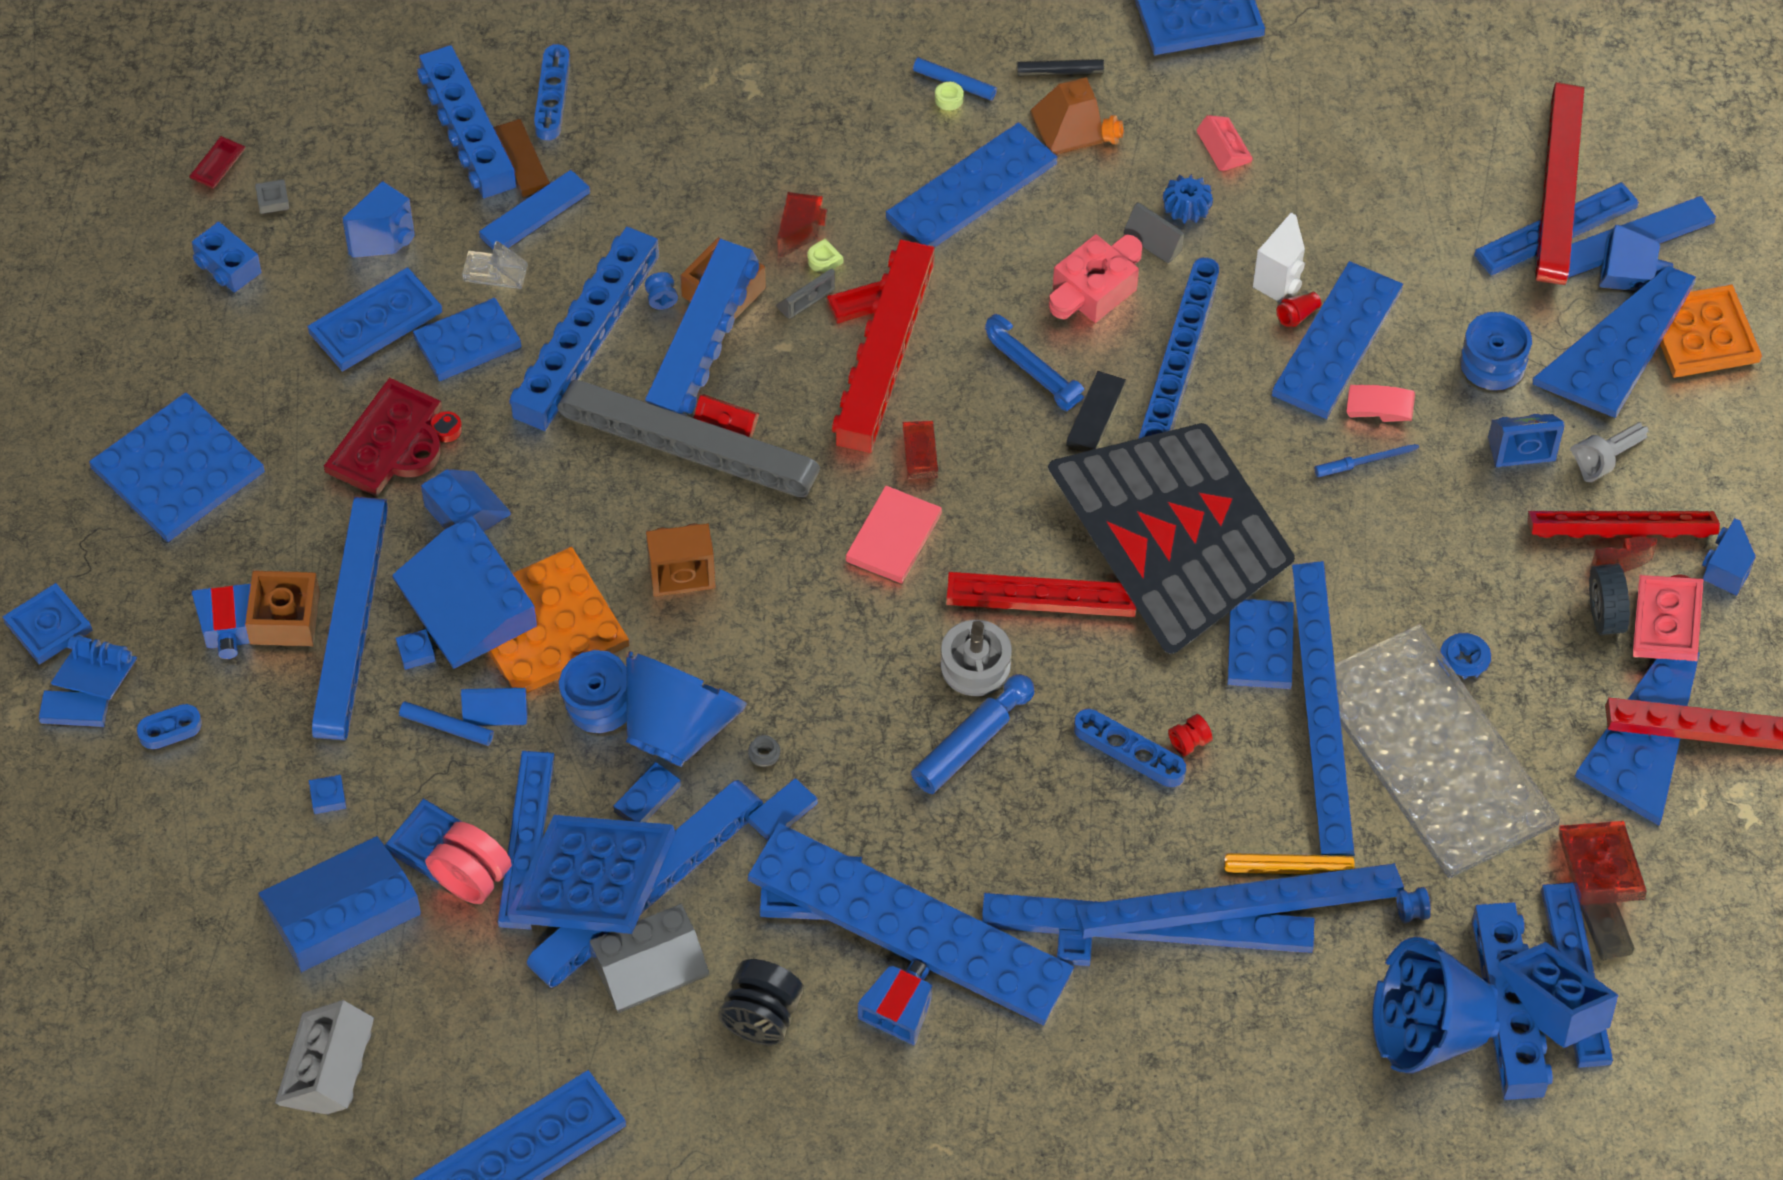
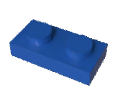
(647, 794)

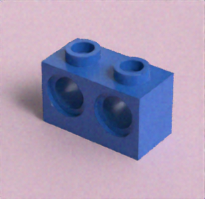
(226, 257)

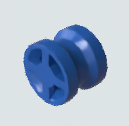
(661, 290)
(1413, 904)

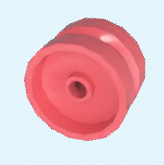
(468, 862)

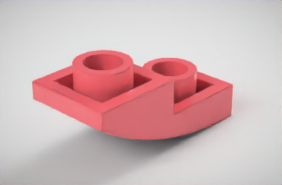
(1383, 401)

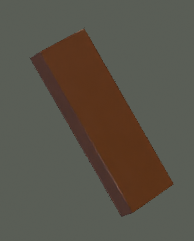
(527, 167)

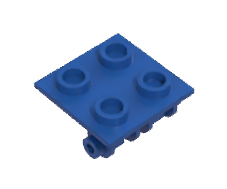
(94, 667)

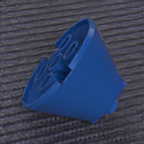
(672, 710)
(1430, 1007)

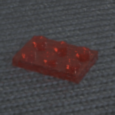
(1602, 862)

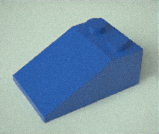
(1559, 994)

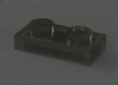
(1608, 930)

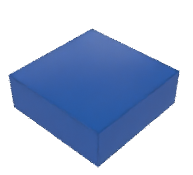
(1074, 948)

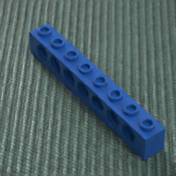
(585, 327)

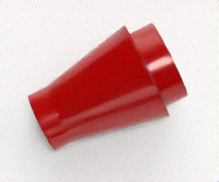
(1297, 309)

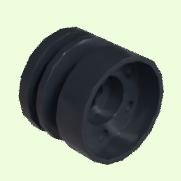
(761, 1002)

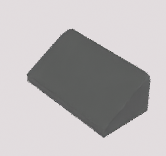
(1155, 233)
(808, 294)

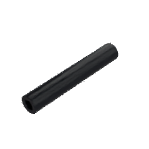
(1060, 67)

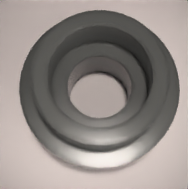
(764, 743)

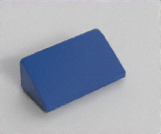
(495, 706)

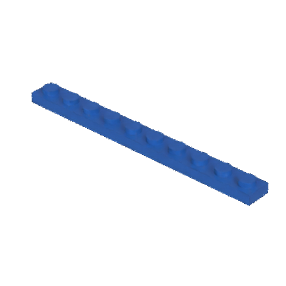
(1323, 710)
(1238, 900)
(1250, 932)

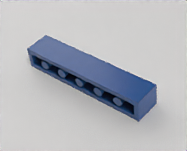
(703, 328)

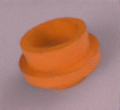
(1112, 129)

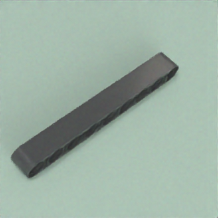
(689, 438)

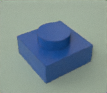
(415, 649)
(327, 794)

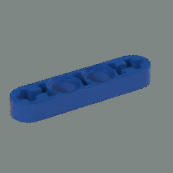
(554, 92)
(1126, 752)

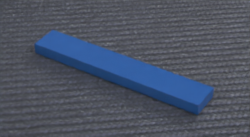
(1587, 215)
(1658, 226)
(527, 825)
(1570, 939)

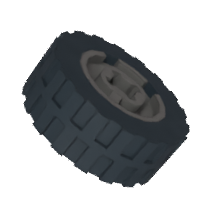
(1609, 599)

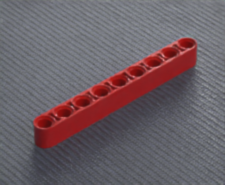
(1560, 184)

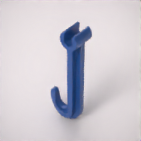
(1065, 393)

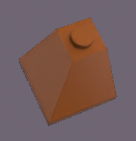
(1068, 117)

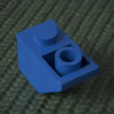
(1731, 561)

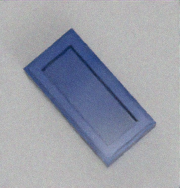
(73, 709)
(784, 808)

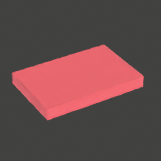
(893, 534)
(1668, 618)

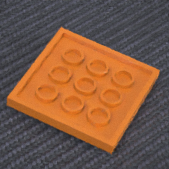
(569, 622)

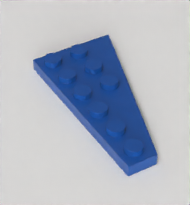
(1613, 354)

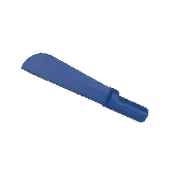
(1349, 463)

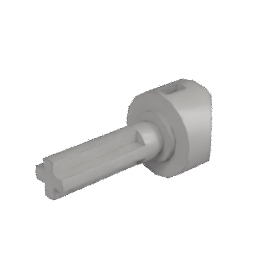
(1597, 455)

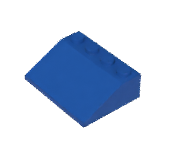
(465, 593)
(340, 903)

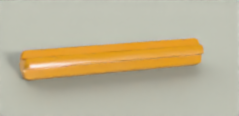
(1286, 863)

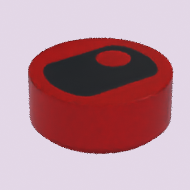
(447, 426)

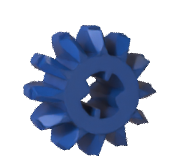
(1187, 198)

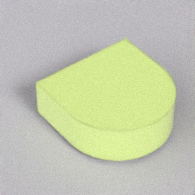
(823, 257)

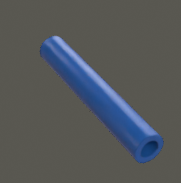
(946, 75)
(446, 723)

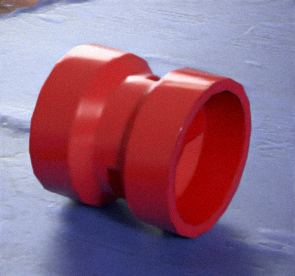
(1188, 736)

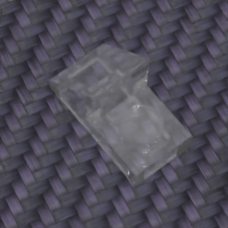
(498, 269)

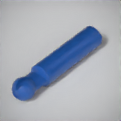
(971, 735)

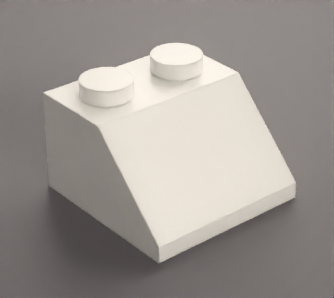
(1281, 261)

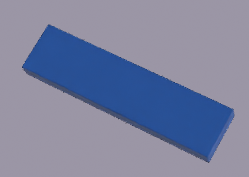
(535, 210)

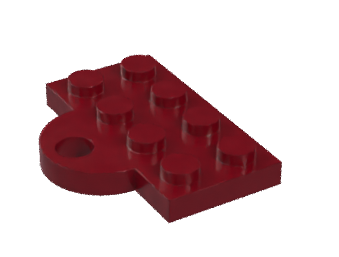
(387, 439)

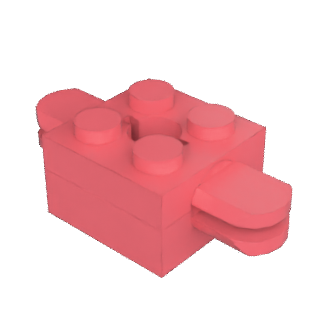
(1109, 280)

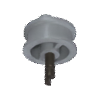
(976, 657)

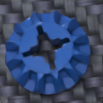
(1469, 645)

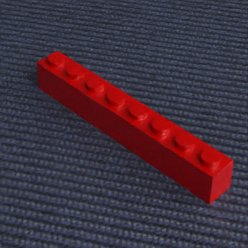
(884, 347)

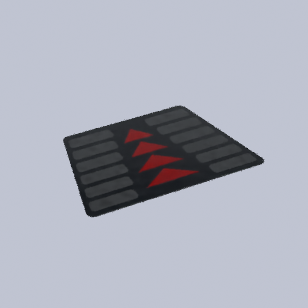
(1175, 527)

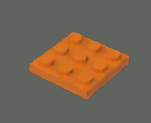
(1710, 334)

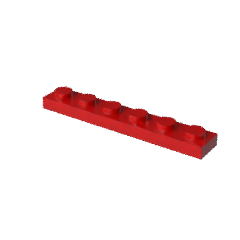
(1632, 523)
(1039, 594)
(1694, 723)

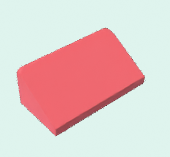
(1223, 143)

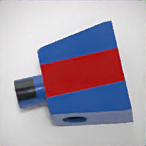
(223, 617)
(898, 1002)

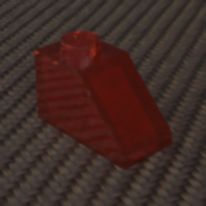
(800, 222)

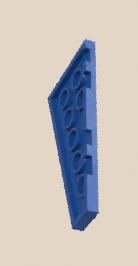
(1640, 766)

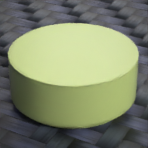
(949, 96)

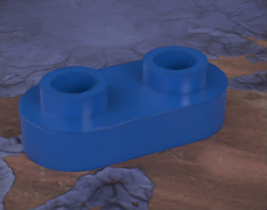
(169, 726)

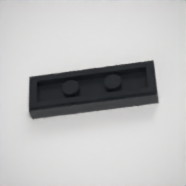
(1096, 412)

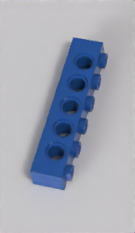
(466, 122)
(1516, 1078)

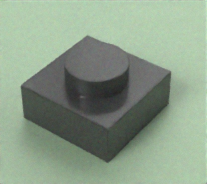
(272, 196)

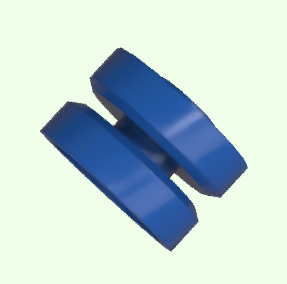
(1496, 350)
(595, 691)

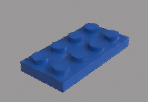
(374, 319)

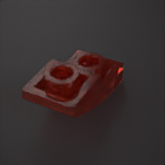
(1634, 553)

